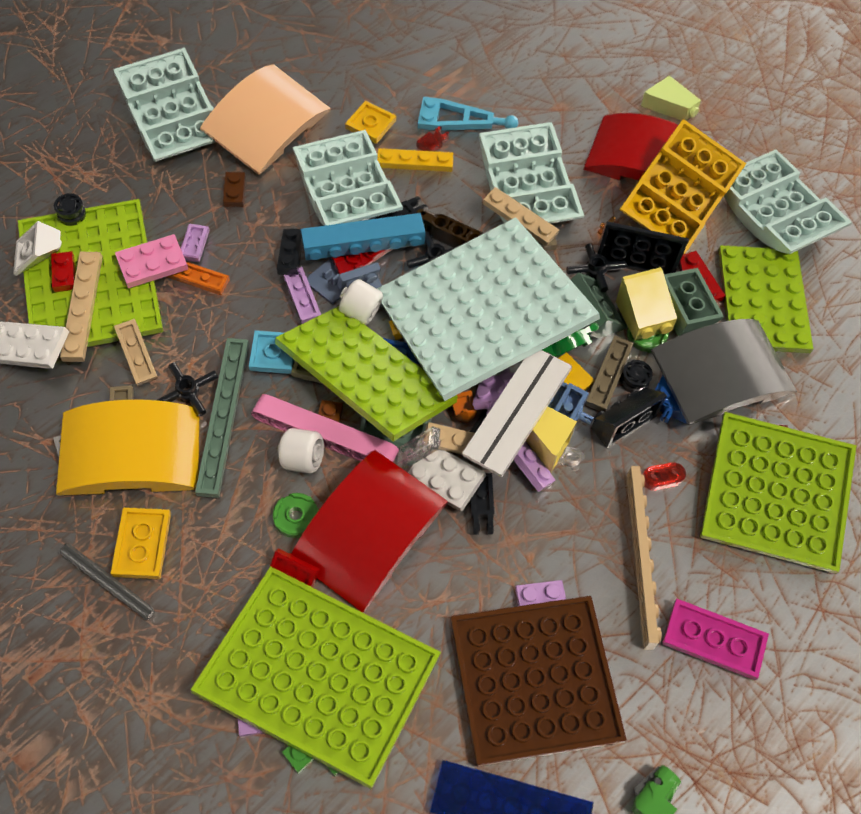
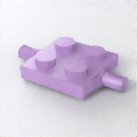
(491, 389)

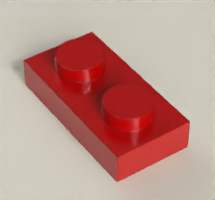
(63, 271)

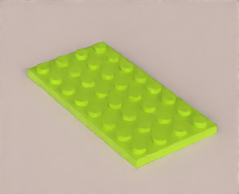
(365, 372)

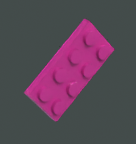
(715, 639)

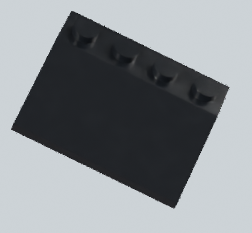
(641, 247)

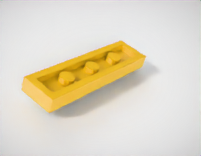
(415, 160)

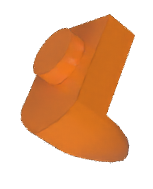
(464, 409)

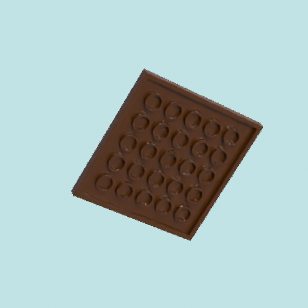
(536, 681)

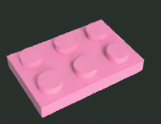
(151, 261)

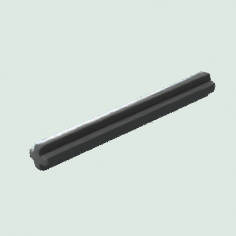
(107, 581)

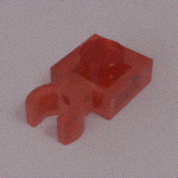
(431, 141)

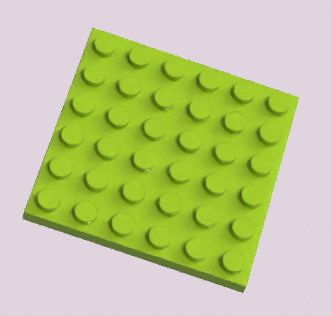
(779, 492)

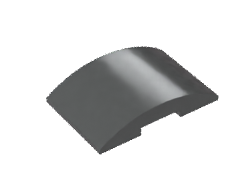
(722, 369)

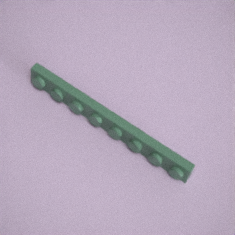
(222, 419)

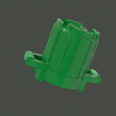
(572, 341)

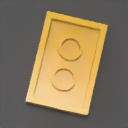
(141, 543)

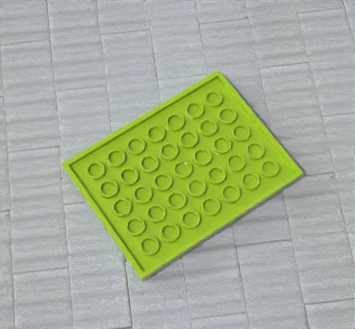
(318, 676)

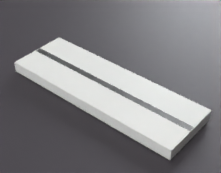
(516, 412)

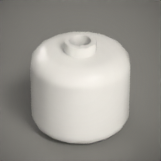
(360, 301)
(301, 450)

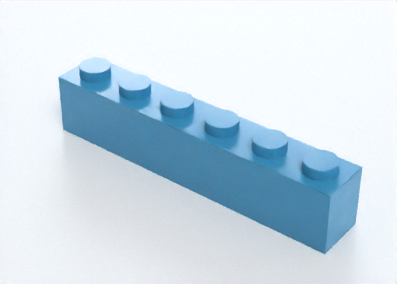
(363, 236)

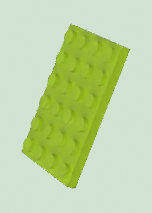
(769, 289)

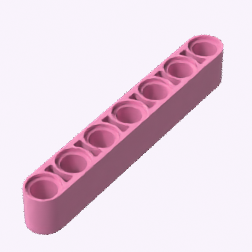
(335, 434)

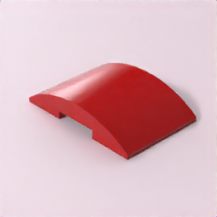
(627, 144)
(367, 528)

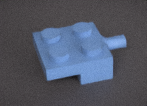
(570, 402)

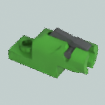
(656, 792)

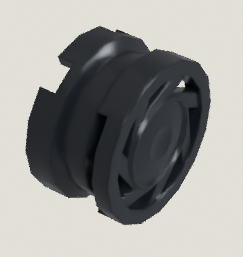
(69, 209)
(636, 376)

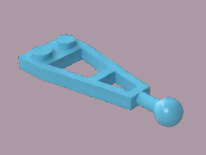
(430, 112)

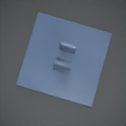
(325, 281)

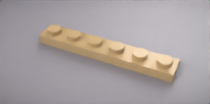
(81, 307)

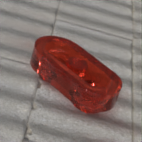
(665, 476)

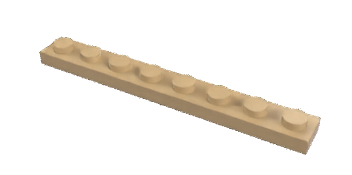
(644, 565)

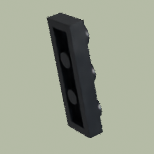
(290, 252)

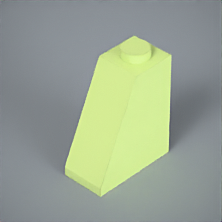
(671, 100)

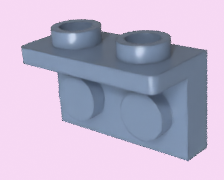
(368, 274)

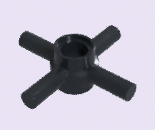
(434, 250)
(596, 267)
(187, 381)

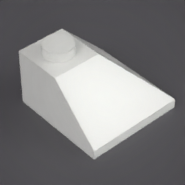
(35, 246)

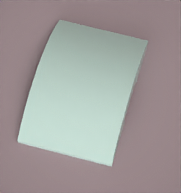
(166, 103)
(530, 169)
(345, 179)
(780, 206)

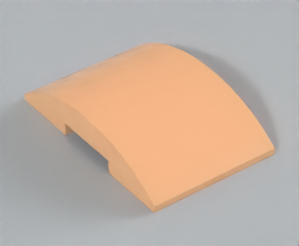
(263, 117)

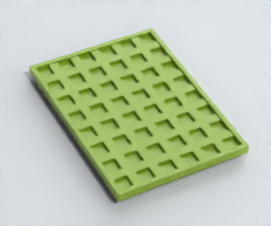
(106, 231)

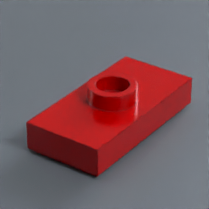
(294, 567)

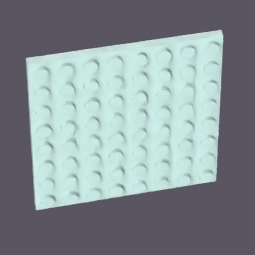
(484, 307)

